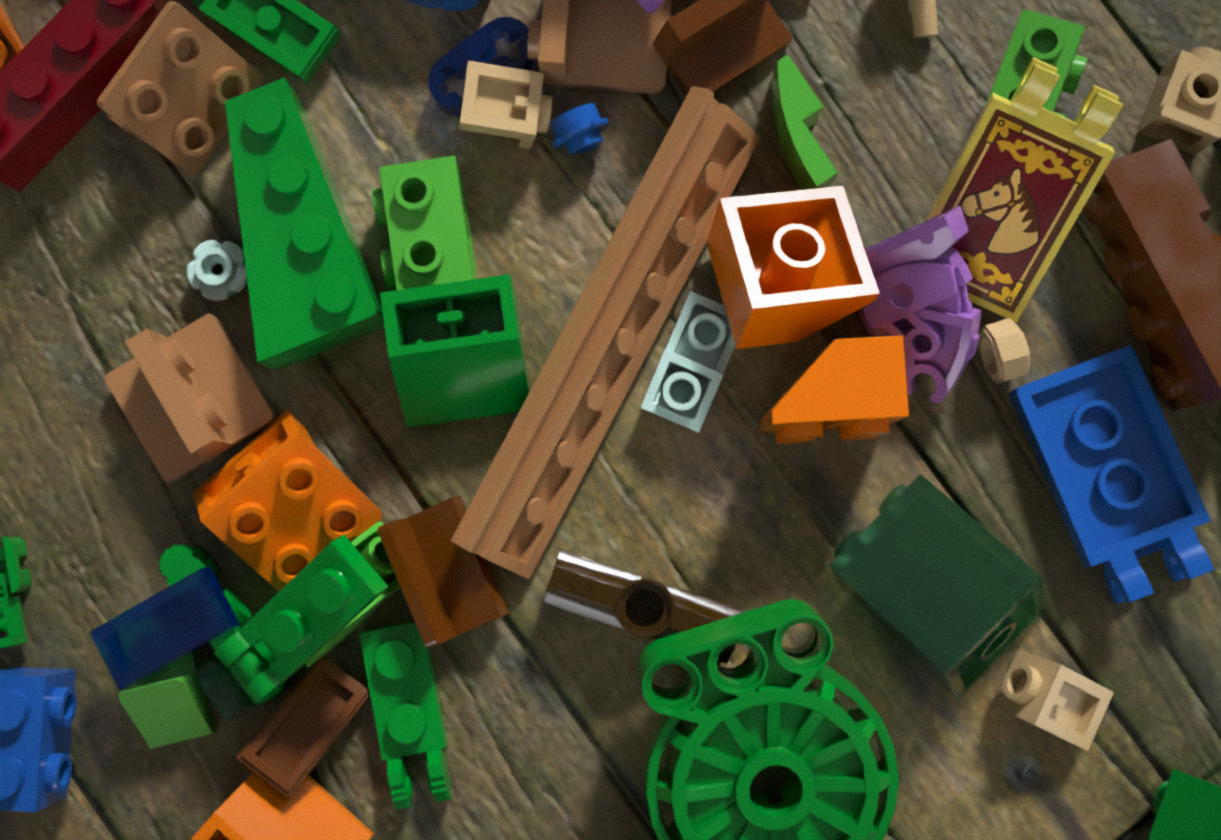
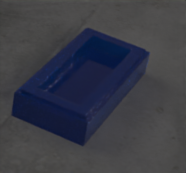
(164, 628)

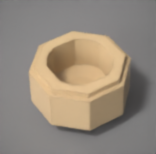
(1004, 350)

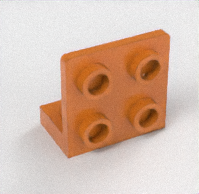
(282, 502)

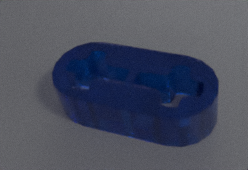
(477, 48)

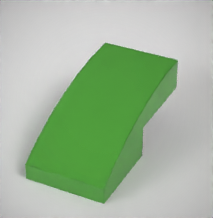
(794, 112)

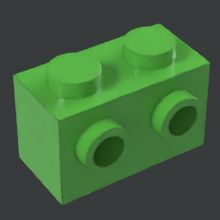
(425, 224)

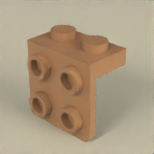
(599, 45)

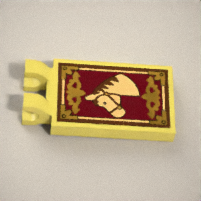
(1024, 186)

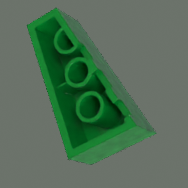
(297, 241)

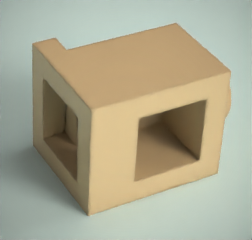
(1177, 110)

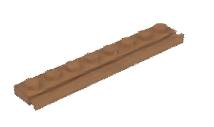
(607, 336)

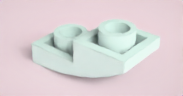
(691, 364)

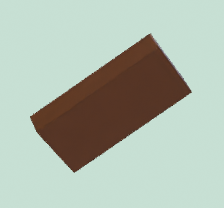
(303, 727)

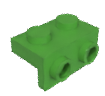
(1048, 40)

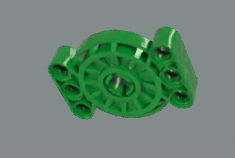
(757, 716)

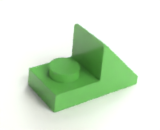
(170, 704)

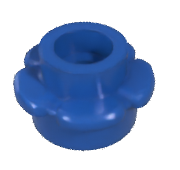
(578, 129)

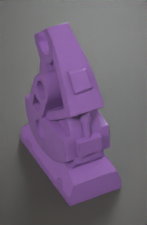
(925, 300)

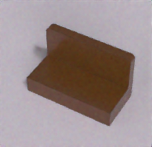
(719, 41)
(441, 581)

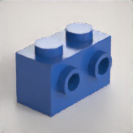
(35, 736)

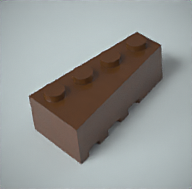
(1167, 266)

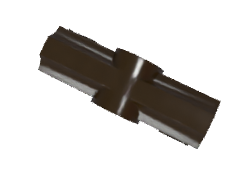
(602, 593)

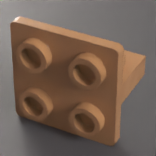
(177, 88)
(188, 396)

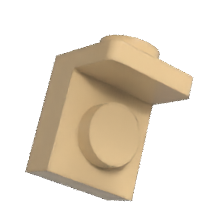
(504, 102)
(1053, 698)

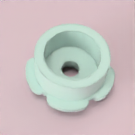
(229, 281)

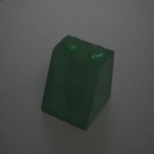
(939, 584)

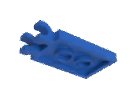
(1115, 471)

